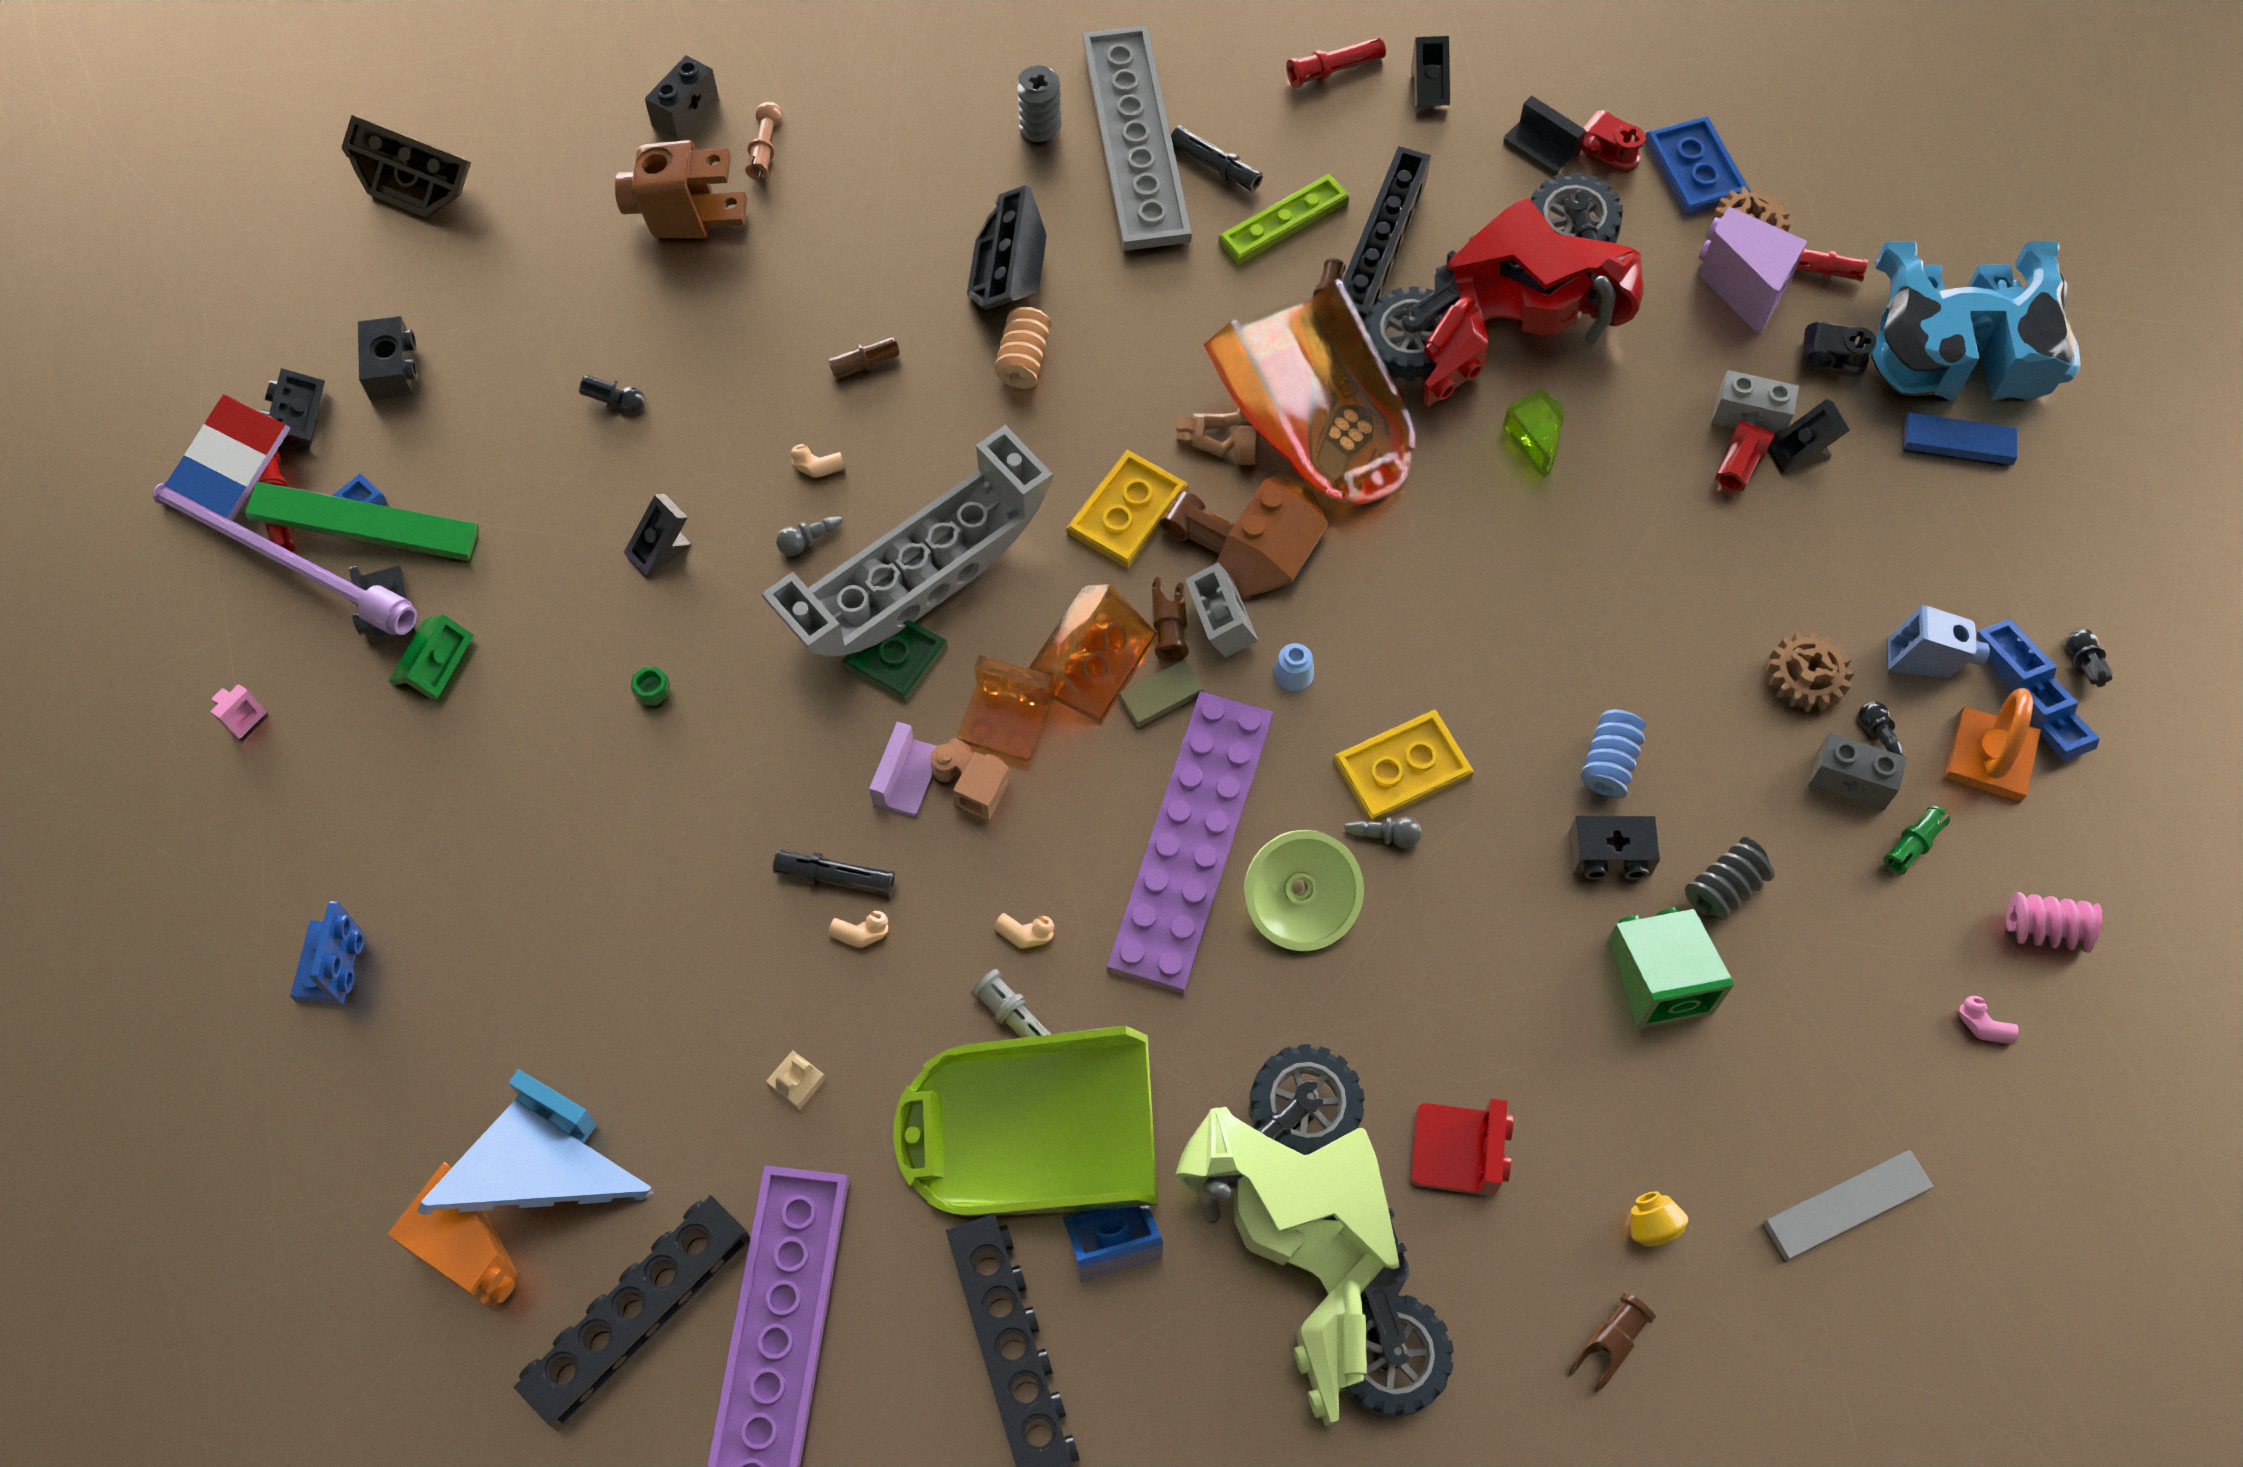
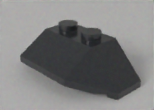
(1008, 251)

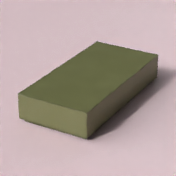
(1161, 693)

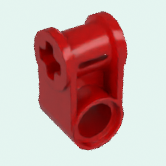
(1611, 137)

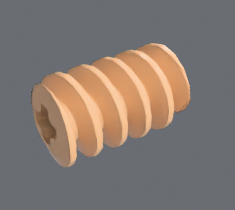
(1022, 347)

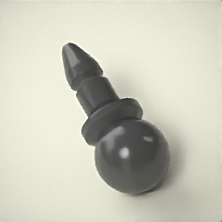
(793, 540)
(1403, 832)

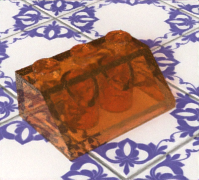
(1094, 650)

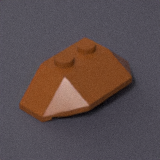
(1273, 536)

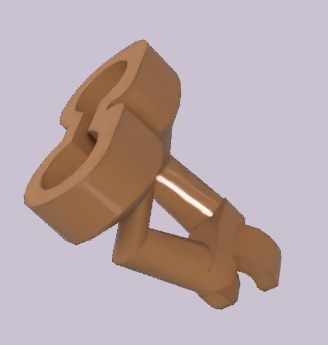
(1244, 439)

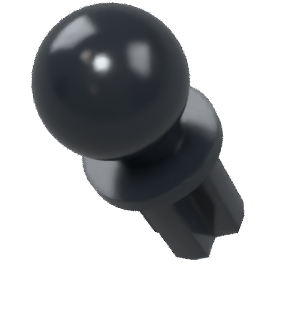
(629, 400)
(2089, 656)

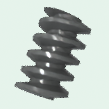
(1039, 103)
(1730, 879)

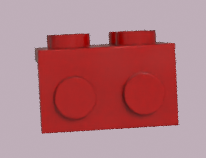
(1462, 1147)

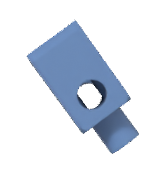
(1934, 644)

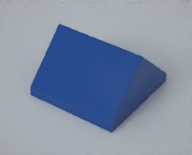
(1112, 1240)

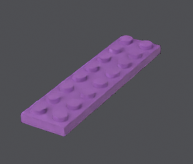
(1190, 843)
(779, 1320)

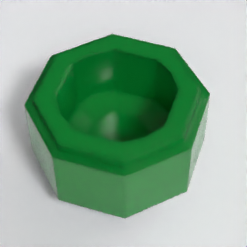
(650, 685)

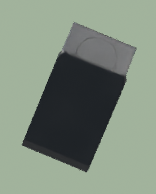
(1431, 71)
(1808, 437)
(658, 536)

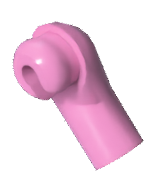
(1982, 1026)

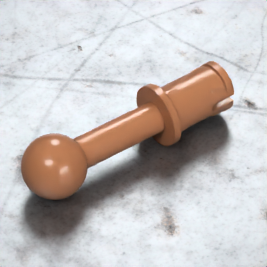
(761, 149)

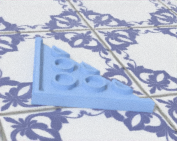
(530, 1165)

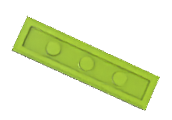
(1283, 219)

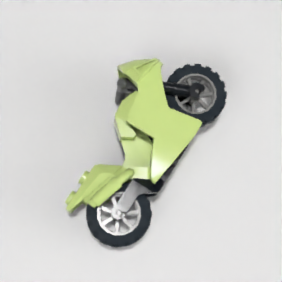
(1326, 1211)

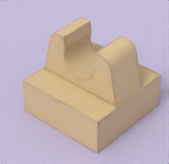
(795, 1080)

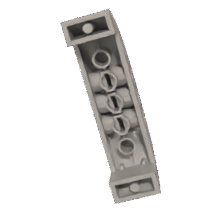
(920, 558)

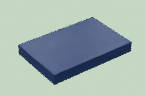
(1695, 164)

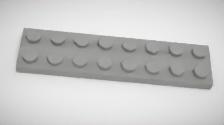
(1136, 138)

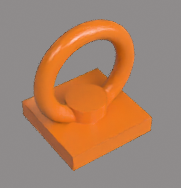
(1995, 750)

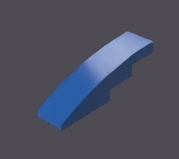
(2054, 708)

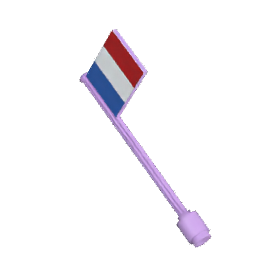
(219, 476)

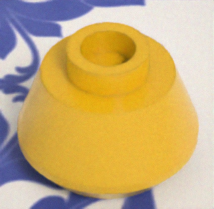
(1656, 1219)

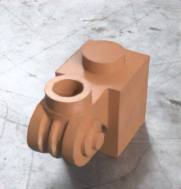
(980, 777)

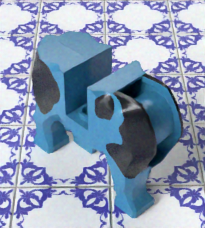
(1934, 334)

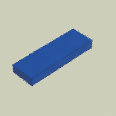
(1961, 438)

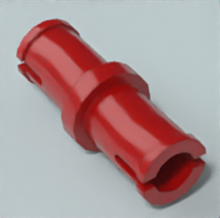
(1832, 265)

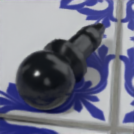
(1876, 719)

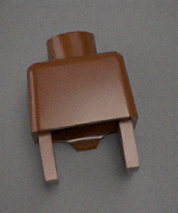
(675, 190)

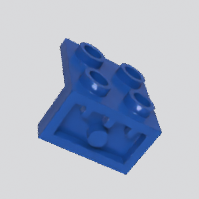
(328, 958)

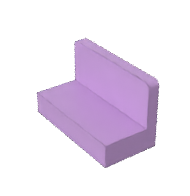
(903, 773)

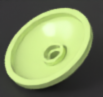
(1330, 893)

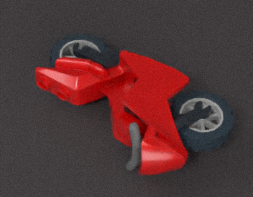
(1516, 271)

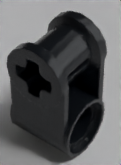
(1835, 347)

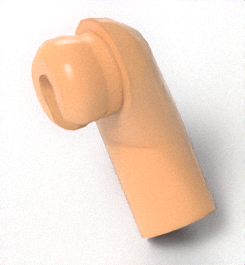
(815, 466)

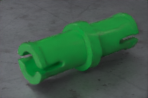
(1916, 839)

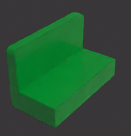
(432, 655)

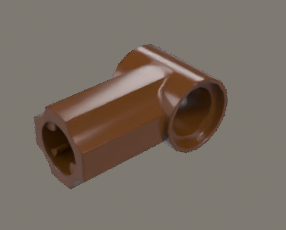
(1190, 519)

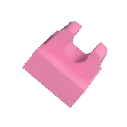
(237, 710)

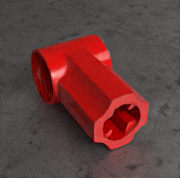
(1745, 451)

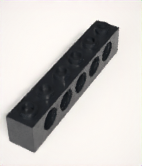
(1386, 228)
(969, 1246)
(627, 1336)

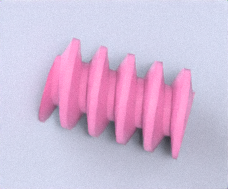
(2054, 920)

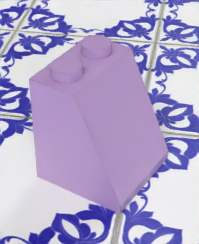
(1749, 264)

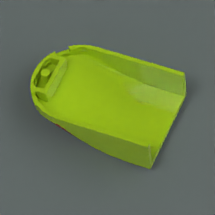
(1032, 1125)

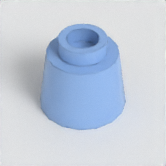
(1294, 667)

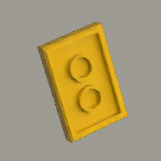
(1126, 509)
(1403, 766)

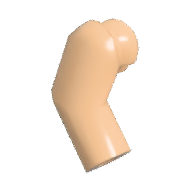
(862, 934)
(1026, 935)

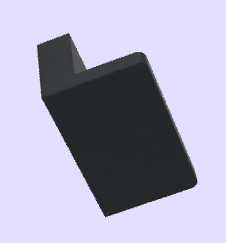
(1545, 136)

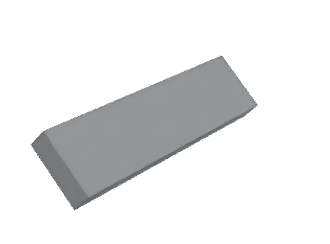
(1847, 1205)

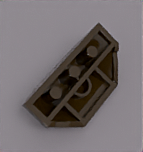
(403, 167)

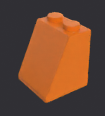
(458, 1247)

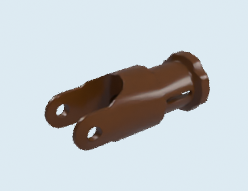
(1169, 622)
(1616, 1336)

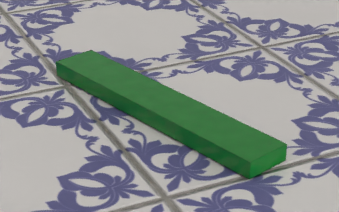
(362, 521)

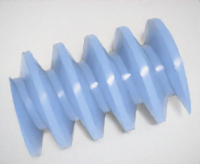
(1613, 753)

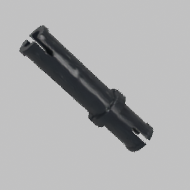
(1226, 164)
(820, 869)

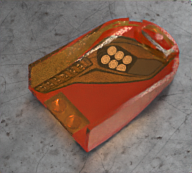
(1320, 395)

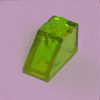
(1536, 427)

